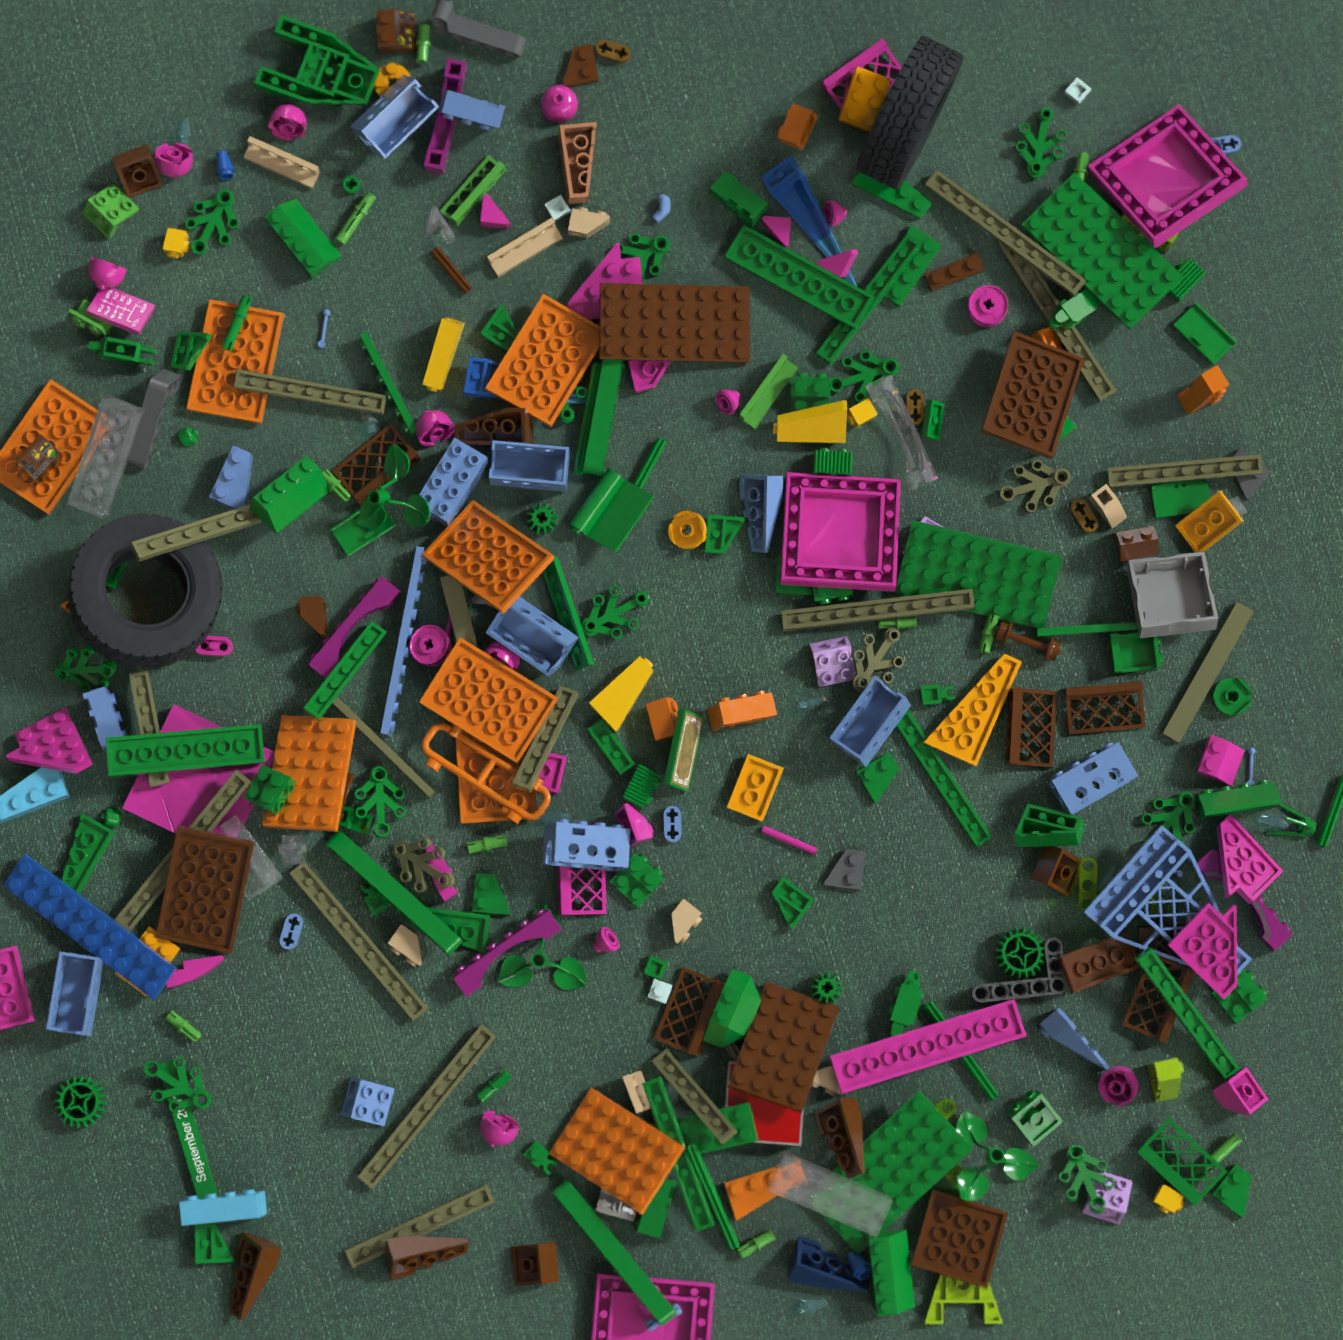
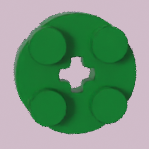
(1232, 685)

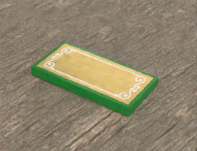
(683, 750)

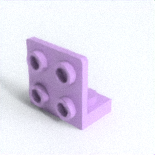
(833, 661)
(1115, 1199)

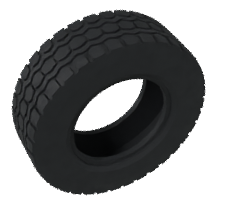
(909, 112)
(133, 642)

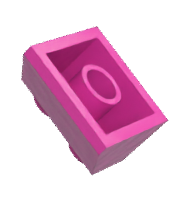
(1220, 760)

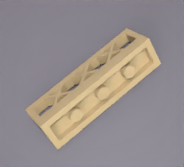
(281, 162)
(524, 247)

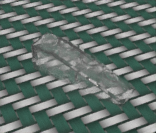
(262, 871)

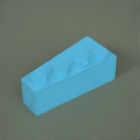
(33, 793)
(223, 1208)

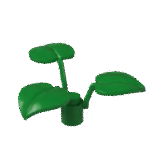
(371, 512)
(516, 971)
(1017, 1161)

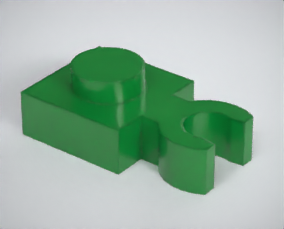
(933, 694)
(374, 901)
(538, 1155)

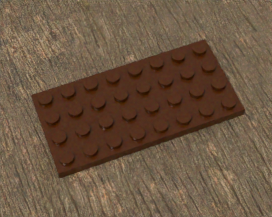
(674, 323)

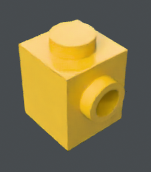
(176, 243)
(861, 413)
(1168, 1199)

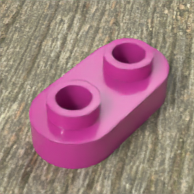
(214, 644)

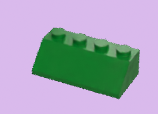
(302, 237)
(290, 495)
(1238, 800)
(891, 1272)

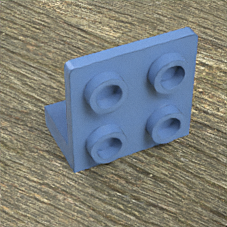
(367, 1101)

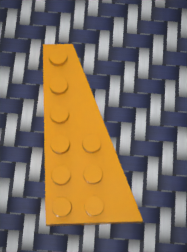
(972, 720)

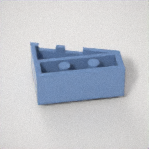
(471, 110)
(234, 479)
(104, 715)

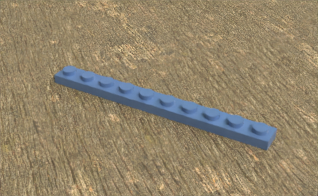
(403, 650)

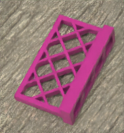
(860, 61)
(564, 892)

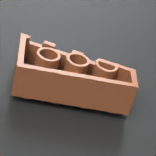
(576, 152)

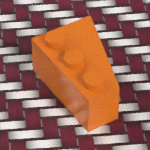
(1206, 389)
(741, 710)

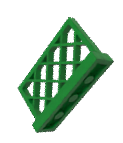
(1169, 1173)

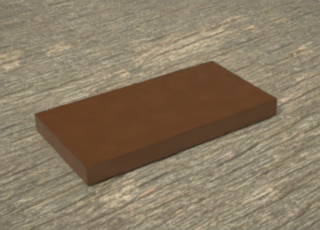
(1098, 962)

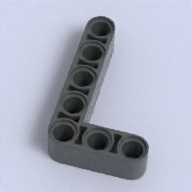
(475, 33)
(154, 403)
(1028, 984)

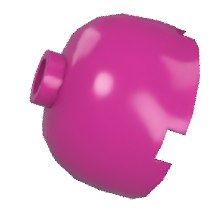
(559, 104)
(288, 122)
(174, 160)
(105, 273)
(433, 426)
(503, 655)
(1118, 1085)
(497, 1129)

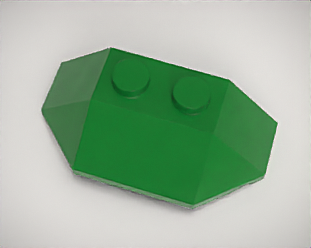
(733, 1010)

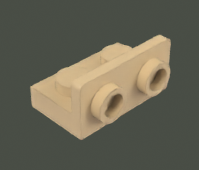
(636, 1091)

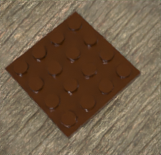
(959, 1239)

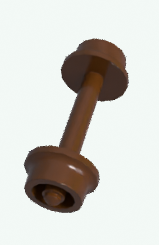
(1004, 633)

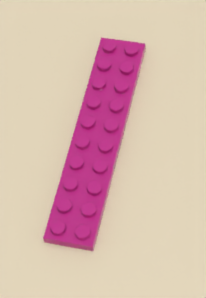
(927, 1046)

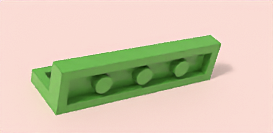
(476, 193)
(768, 392)

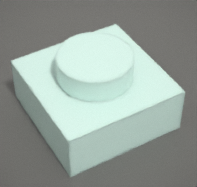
(1077, 91)
(557, 208)
(660, 991)

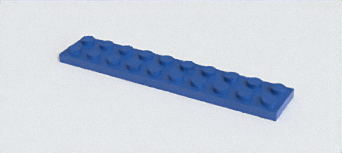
(90, 926)

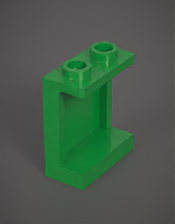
(1134, 654)

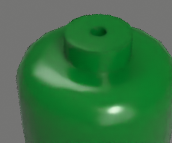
(187, 436)
(111, 817)

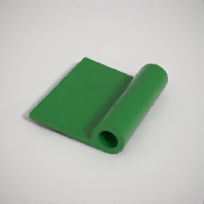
(611, 511)

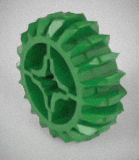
(1022, 962)
(85, 1108)

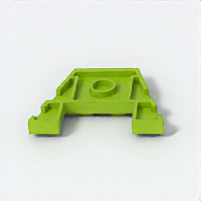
(956, 1291)

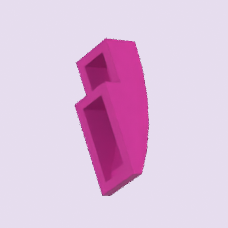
(441, 866)
(194, 970)

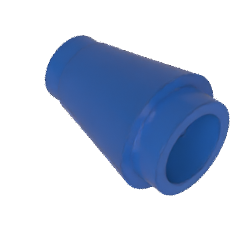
(224, 168)
(859, 1266)

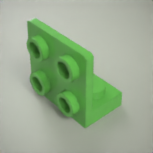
(109, 209)
(95, 325)

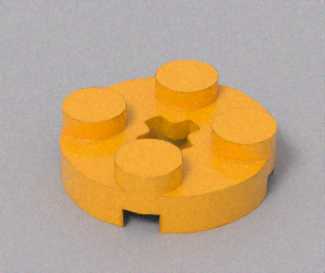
(388, 72)
(697, 533)

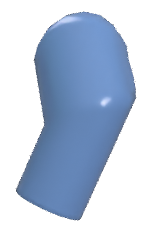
(664, 208)

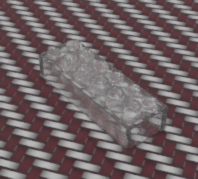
(105, 456)
(829, 1194)

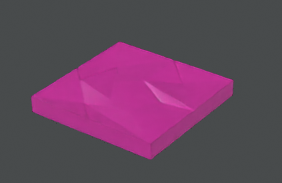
(1167, 176)
(840, 532)
(188, 789)
(623, 1316)

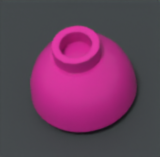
(834, 213)
(727, 401)
(606, 941)

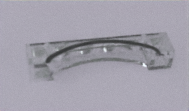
(918, 465)

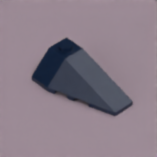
(818, 1268)

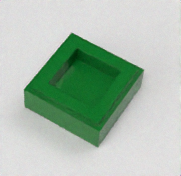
(655, 967)

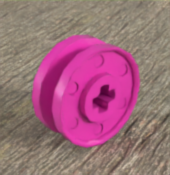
(998, 306)
(430, 635)

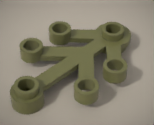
(1038, 484)
(874, 661)
(420, 864)

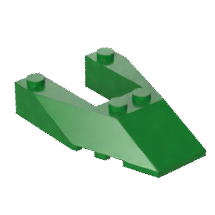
(328, 72)

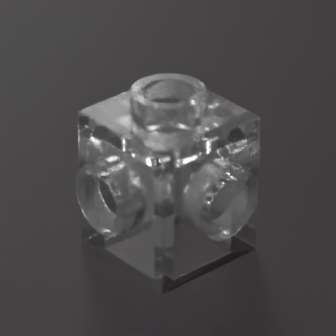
(292, 849)

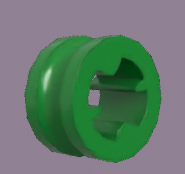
(347, 180)

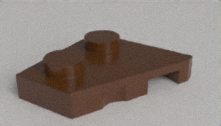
(581, 67)

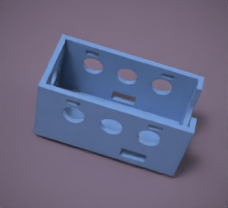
(393, 115)
(529, 466)
(453, 481)
(534, 634)
(870, 721)
(1080, 778)
(609, 842)
(75, 994)

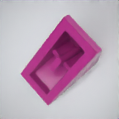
(492, 216)
(779, 228)
(840, 263)

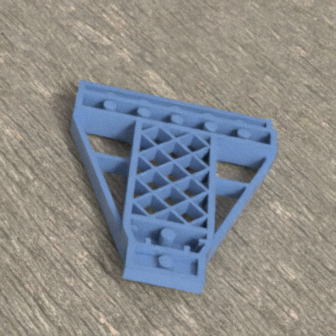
(1140, 881)

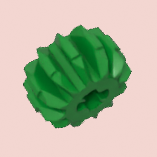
(549, 516)
(822, 983)

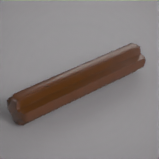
(451, 270)

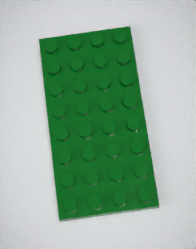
(1103, 250)
(1003, 575)
(905, 1160)

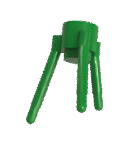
(1305, 824)

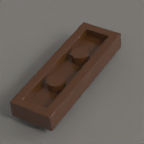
(954, 272)

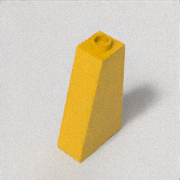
(443, 353)
(814, 424)
(621, 694)

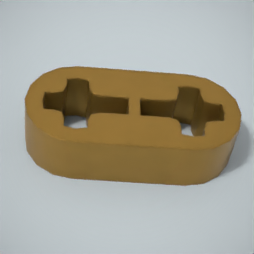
(614, 47)
(920, 406)
(1080, 518)

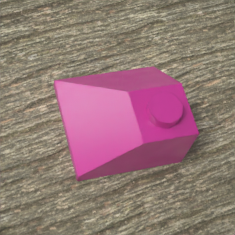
(639, 828)
(1240, 1093)

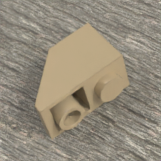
(586, 223)
(1108, 506)
(683, 919)
(407, 943)
(827, 1079)

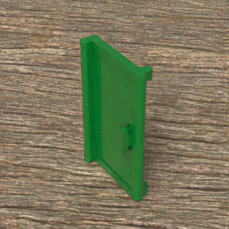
(1205, 332)
(1176, 499)
(353, 536)

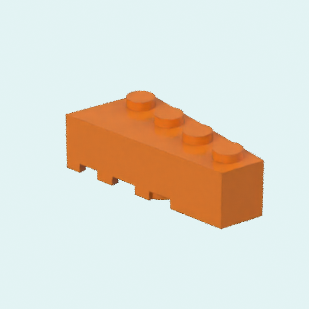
(749, 1192)

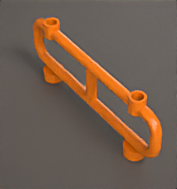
(435, 761)

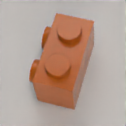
(797, 126)
(663, 718)

